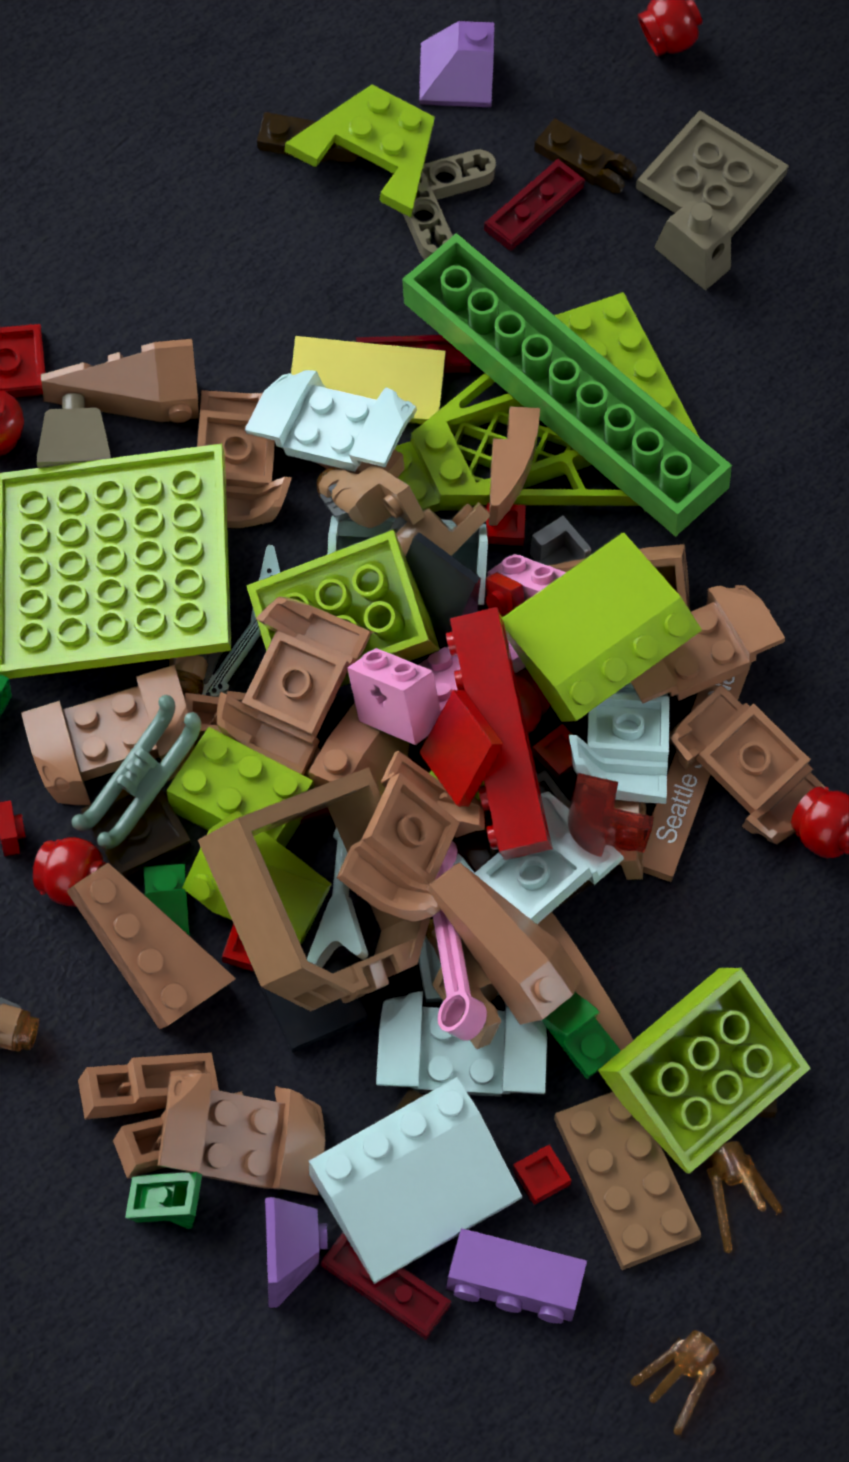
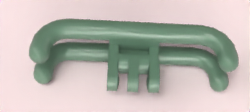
(140, 775)

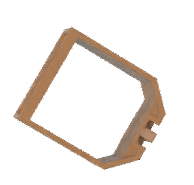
(261, 914)

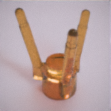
(737, 1167)
(692, 1357)

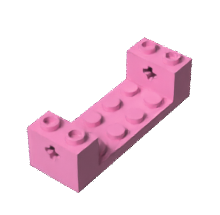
(408, 696)

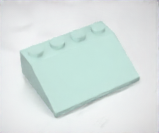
(414, 1180)

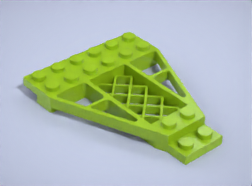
(437, 463)

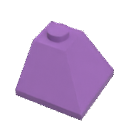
(458, 66)
(291, 1246)

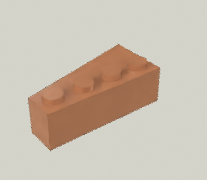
(148, 948)

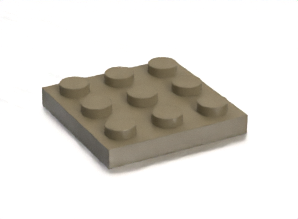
(714, 168)

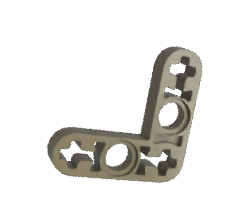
(431, 190)

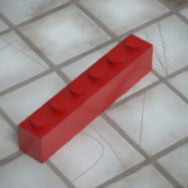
(512, 780)

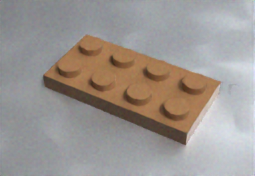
(627, 1180)

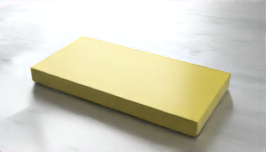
(369, 368)

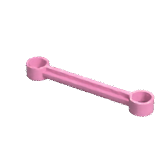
(455, 975)

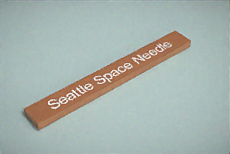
(684, 794)

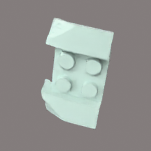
(330, 423)
(627, 746)
(546, 878)
(424, 1057)

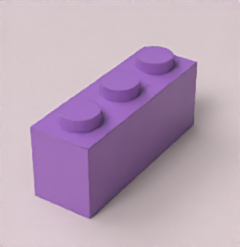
(516, 1276)

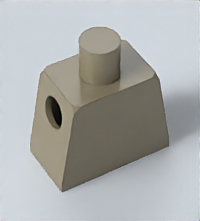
(697, 243)
(72, 434)

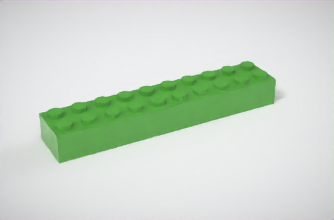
(571, 383)

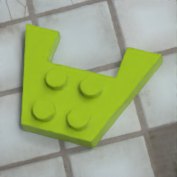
(380, 131)

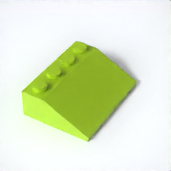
(361, 585)
(598, 628)
(705, 1068)

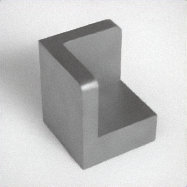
(558, 544)

